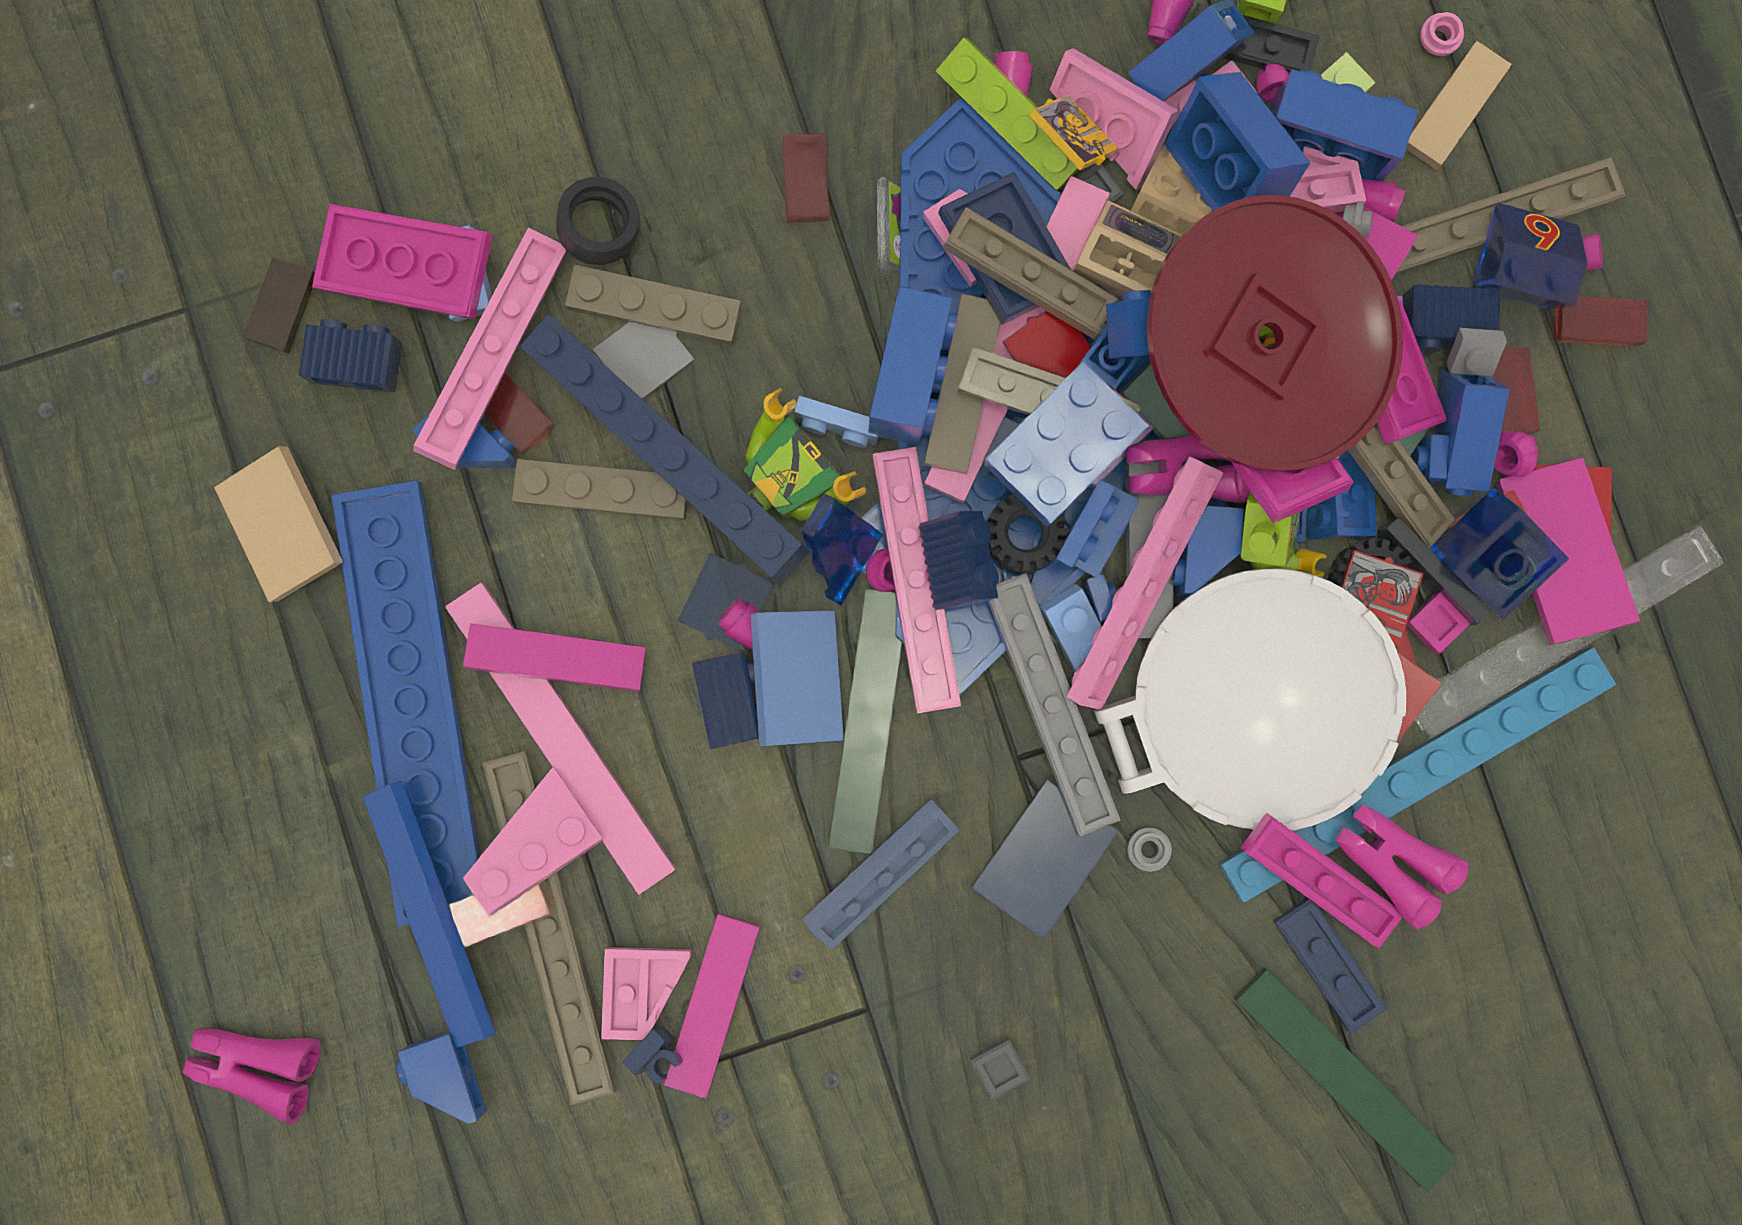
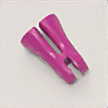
(1170, 455)
(1435, 866)
(284, 1057)

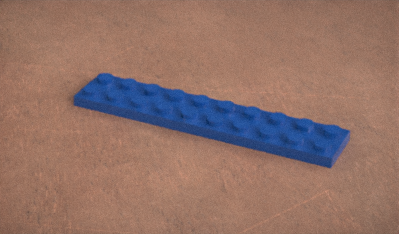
(407, 672)

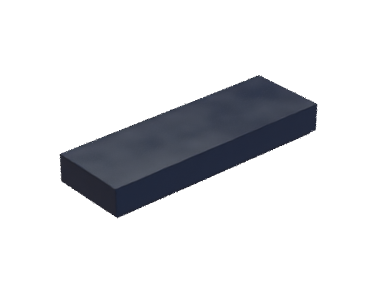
(1330, 965)

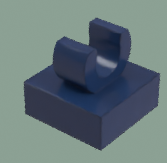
(649, 1053)

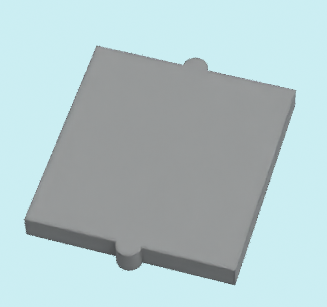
(644, 356)

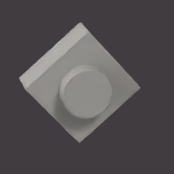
(1476, 351)

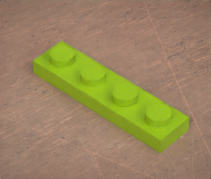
(1005, 110)

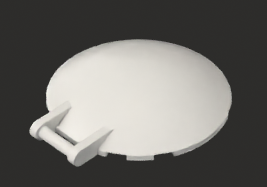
(1264, 701)

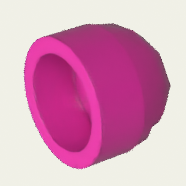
(1270, 81)
(1593, 251)

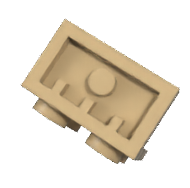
(1170, 196)

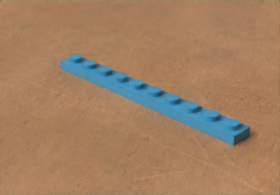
(1446, 758)

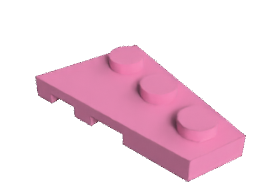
(1121, 109)
(532, 846)

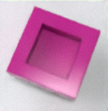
(1437, 623)

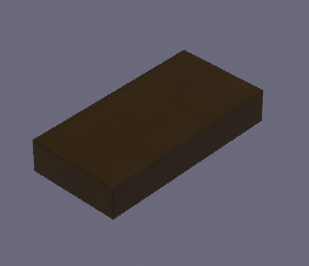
(280, 305)

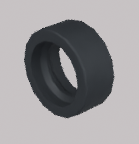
(597, 190)

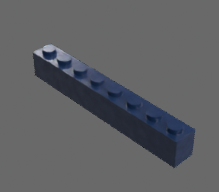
(665, 449)

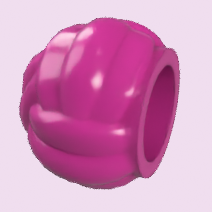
(1516, 454)

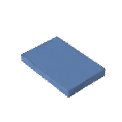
(796, 677)

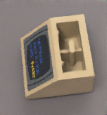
(1124, 251)

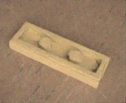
(1457, 105)

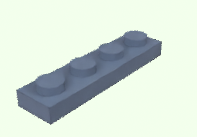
(880, 875)

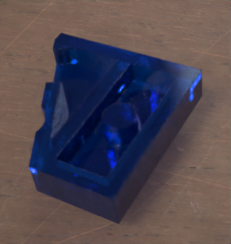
(839, 545)

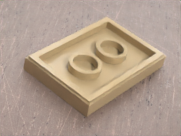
(278, 524)

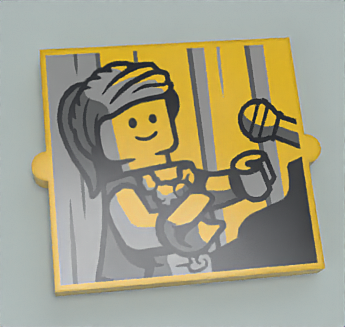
(1073, 132)

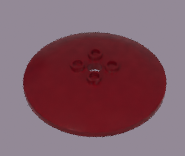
(1331, 320)

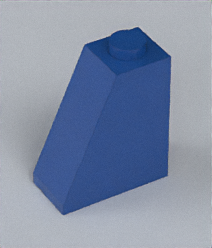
(1192, 50)
(1474, 425)

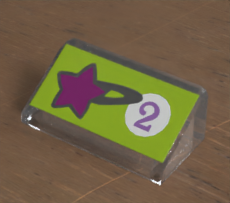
(888, 226)

